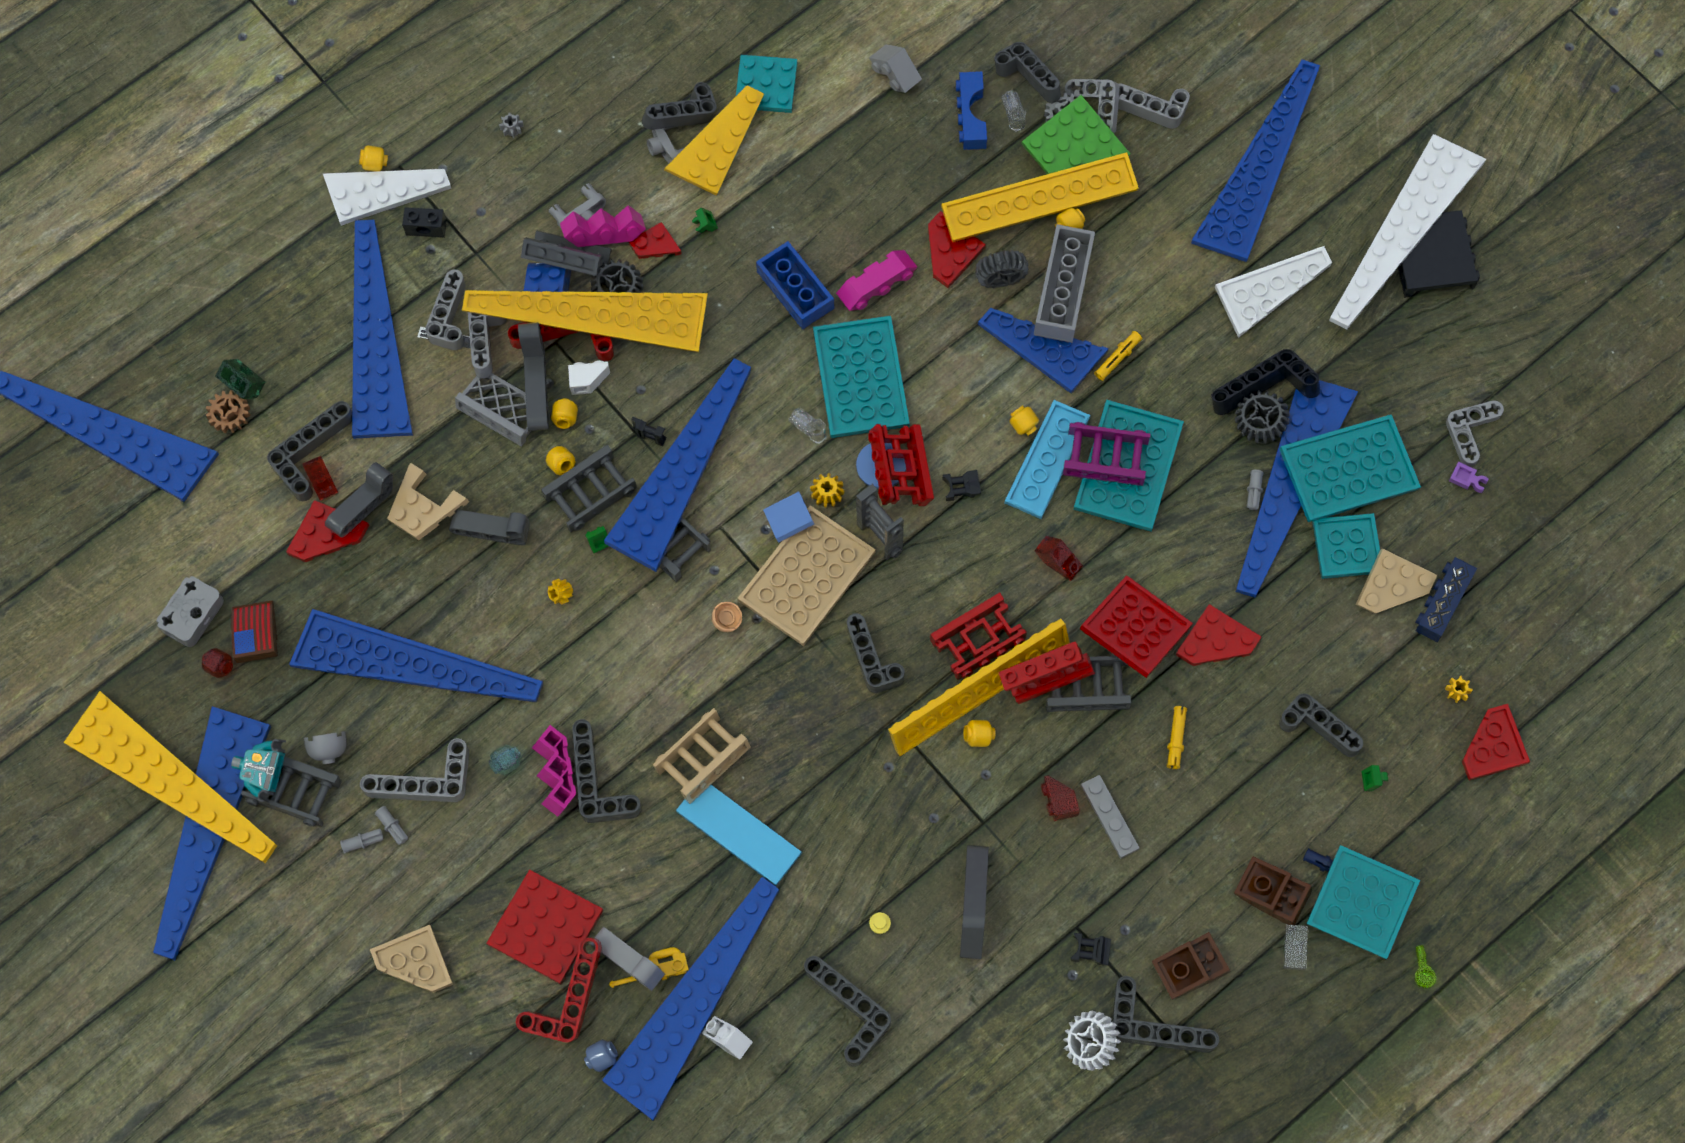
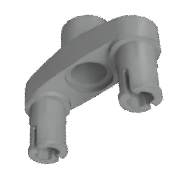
(661, 144)
(586, 210)

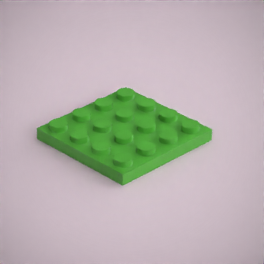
(1072, 139)

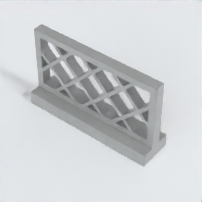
(489, 416)

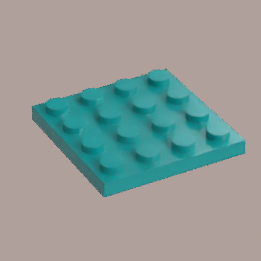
(1363, 902)

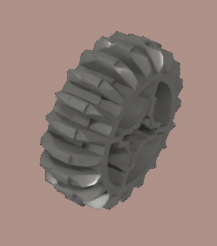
(1001, 269)
(615, 274)
(1275, 408)

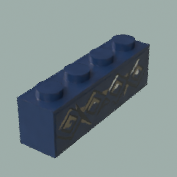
(1446, 599)

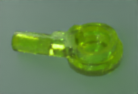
(1424, 976)

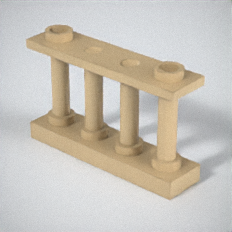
(711, 772)

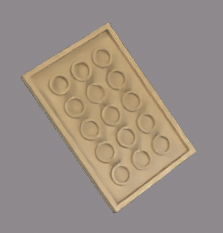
(806, 577)

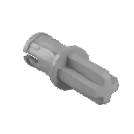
(1254, 489)
(391, 825)
(361, 840)

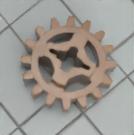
(234, 415)

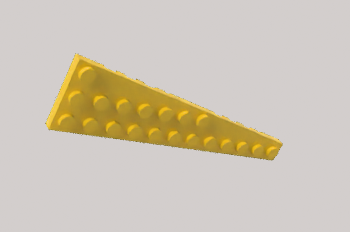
(648, 318)
(133, 754)

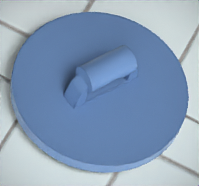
(866, 466)

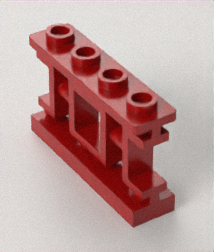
(915, 464)
(971, 622)
(1046, 672)

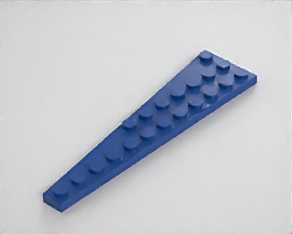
(1245, 198)
(378, 383)
(144, 450)
(660, 503)
(198, 847)
(663, 1045)

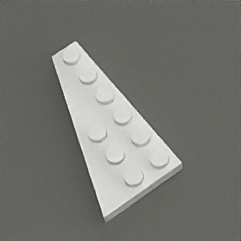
(369, 193)
(1260, 292)

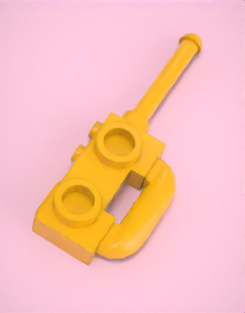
(671, 968)

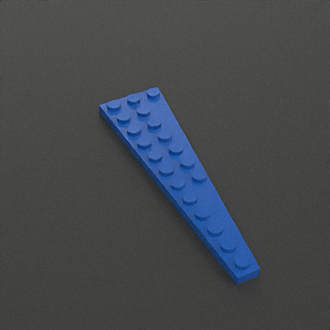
(1280, 502)
(362, 651)

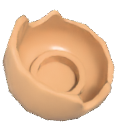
(726, 617)

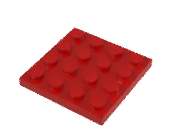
(1136, 626)
(544, 926)

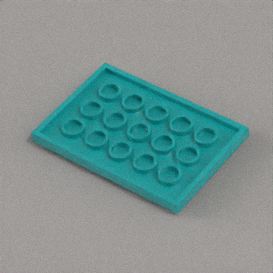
(860, 376)
(1349, 468)
(1127, 502)

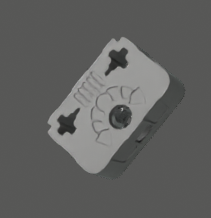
(184, 608)

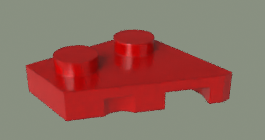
(654, 243)

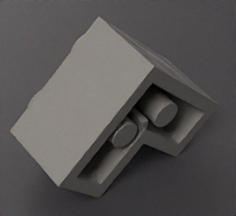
(897, 66)

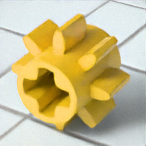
(560, 591)
(1459, 683)

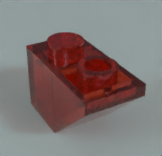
(1058, 557)
(1061, 799)

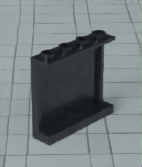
(1441, 257)

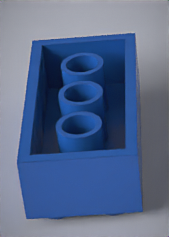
(795, 285)

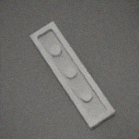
(1110, 817)

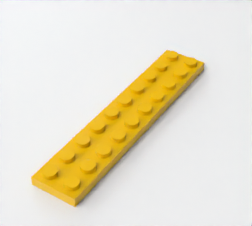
(1039, 197)
(972, 690)

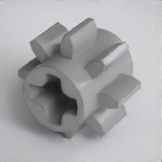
(510, 120)

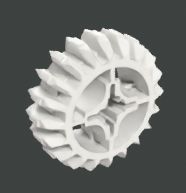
(1082, 1049)

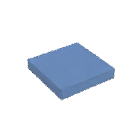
(788, 517)

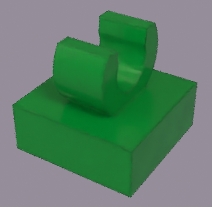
(705, 219)
(596, 539)
(1373, 777)

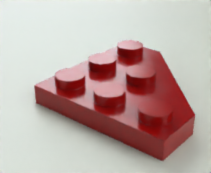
(950, 257)
(316, 539)
(1217, 639)
(1495, 745)

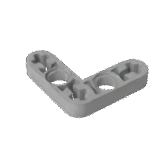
(1101, 93)
(1464, 428)

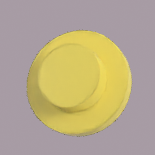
(880, 923)

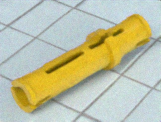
(1102, 372)
(1175, 746)

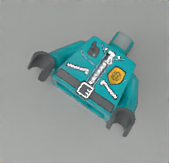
(261, 768)

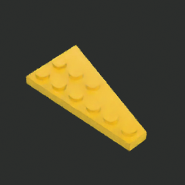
(711, 152)

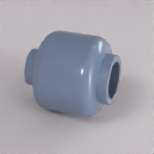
(601, 1055)

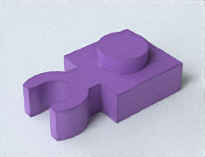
(1465, 476)

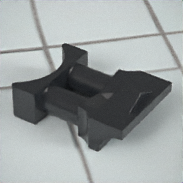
(644, 430)
(970, 481)
(1100, 951)

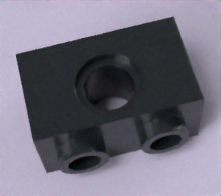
(424, 222)

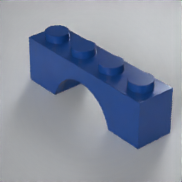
(973, 130)

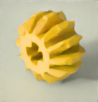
(834, 486)

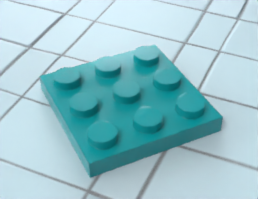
(772, 77)
(1346, 545)

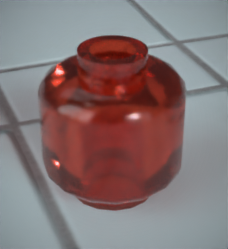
(217, 663)

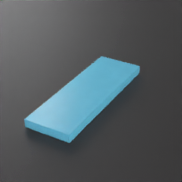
(1045, 461)
(741, 834)

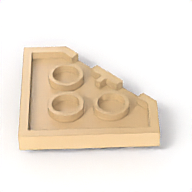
(1394, 583)
(414, 960)

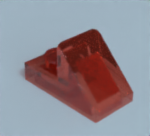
(320, 478)

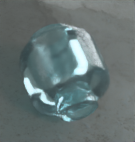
(504, 759)

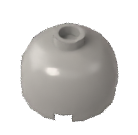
(326, 747)

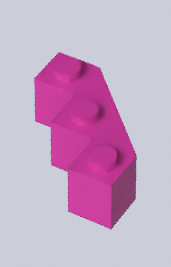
(602, 227)
(876, 280)
(557, 771)

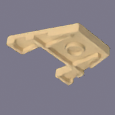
(417, 513)

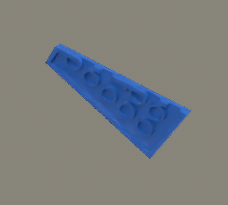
(1059, 360)

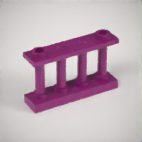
(1094, 469)

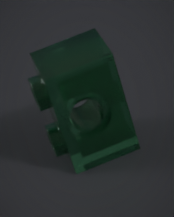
(240, 379)

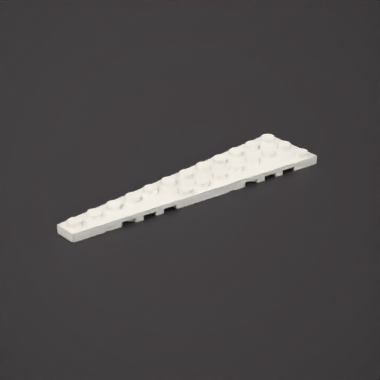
(1427, 193)

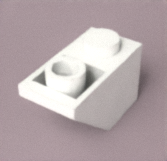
(587, 377)
(727, 1037)

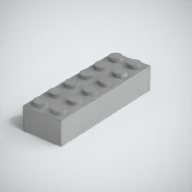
(1064, 283)

